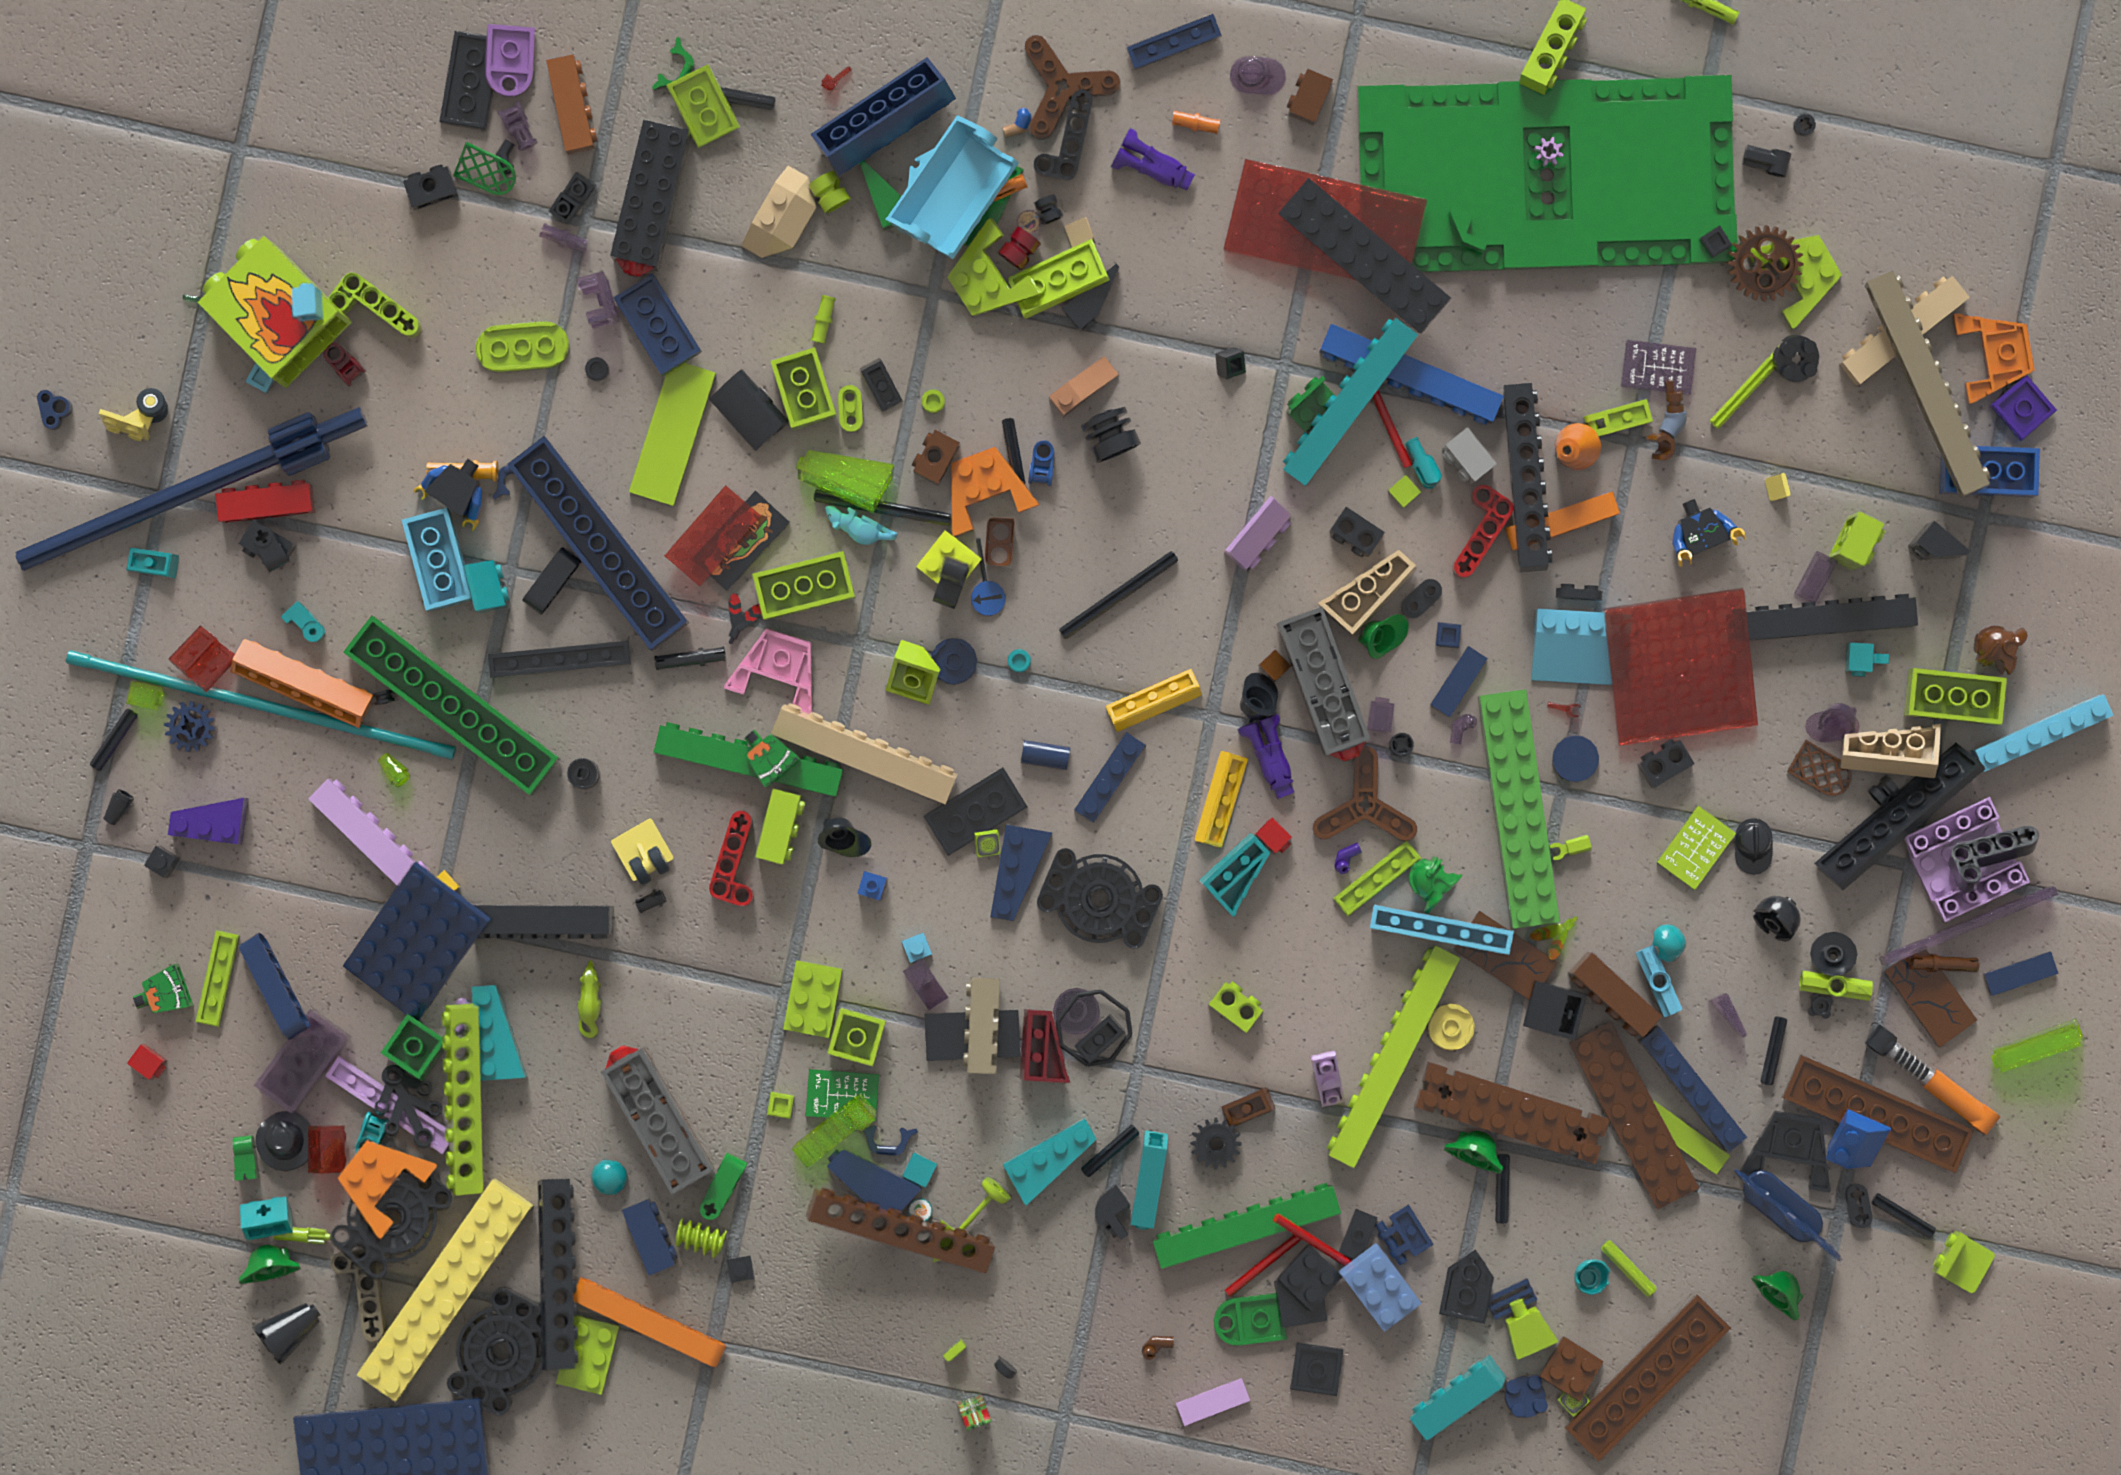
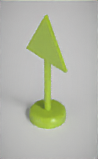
(994, 1191)

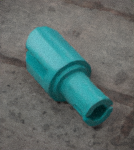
(1423, 464)

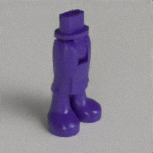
(1153, 164)
(1270, 756)

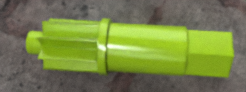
(306, 1235)

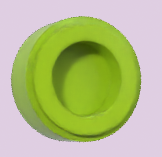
(933, 401)

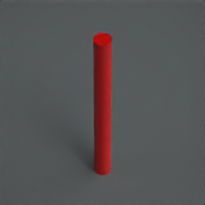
(1391, 429)
(1312, 1240)
(1262, 1265)

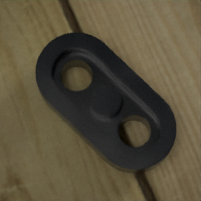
(1589, 592)
(1421, 598)

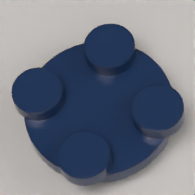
(1525, 1396)

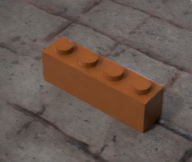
(570, 104)

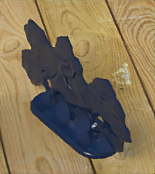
(1785, 1208)

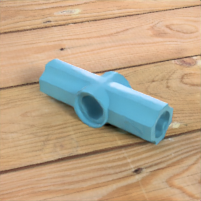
(1665, 995)

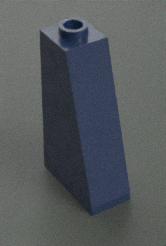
(872, 1181)

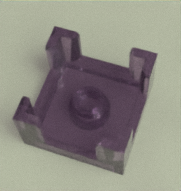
(594, 283)

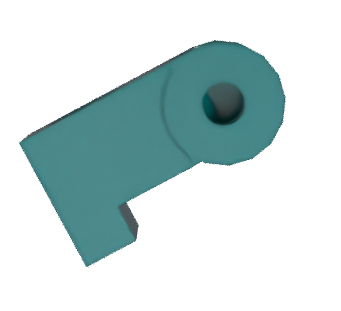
(310, 626)

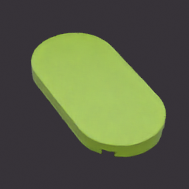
(522, 347)

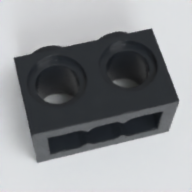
(1359, 527)
(1668, 768)

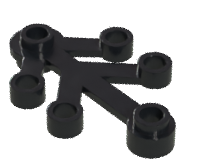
(406, 1102)

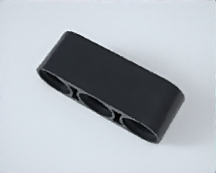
(551, 580)

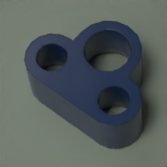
(47, 409)

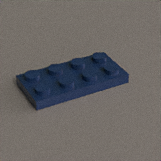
(657, 324)

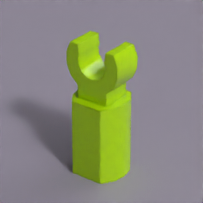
(1572, 847)

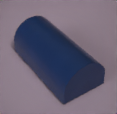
(1045, 755)

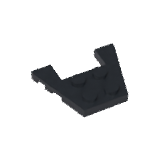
(1792, 1139)

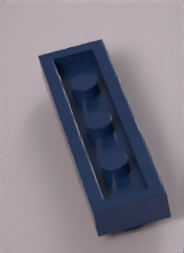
(1173, 41)
(1109, 777)

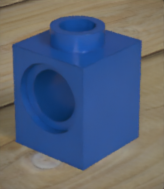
(872, 885)

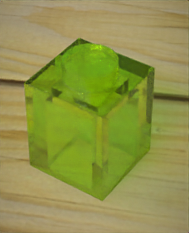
(145, 695)

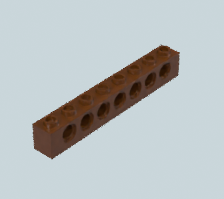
(976, 1260)

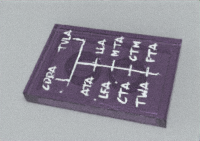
(1651, 364)

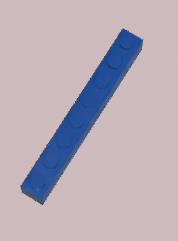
(1417, 377)

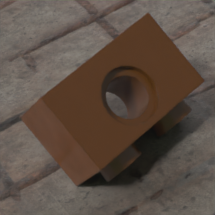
(935, 471)

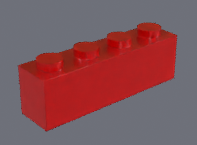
(265, 502)

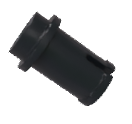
(651, 901)

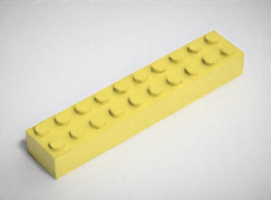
(445, 1290)

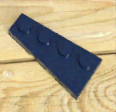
(1017, 865)

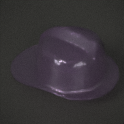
(1257, 75)
(1832, 723)

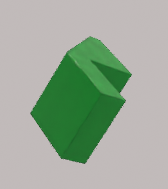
(1461, 222)

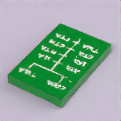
(833, 1089)

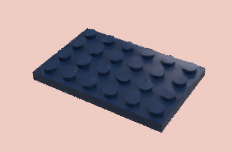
(416, 941)

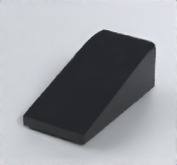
(881, 384)
(1100, 1038)

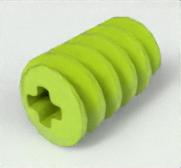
(699, 1238)

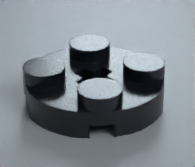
(1787, 350)

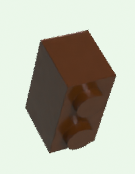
(1310, 96)

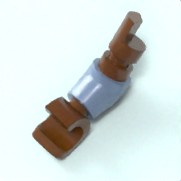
(1673, 423)

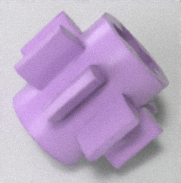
(1554, 149)

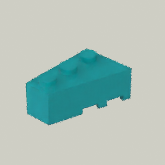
(1235, 873)

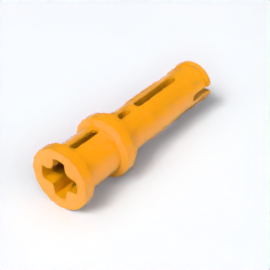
(484, 471)

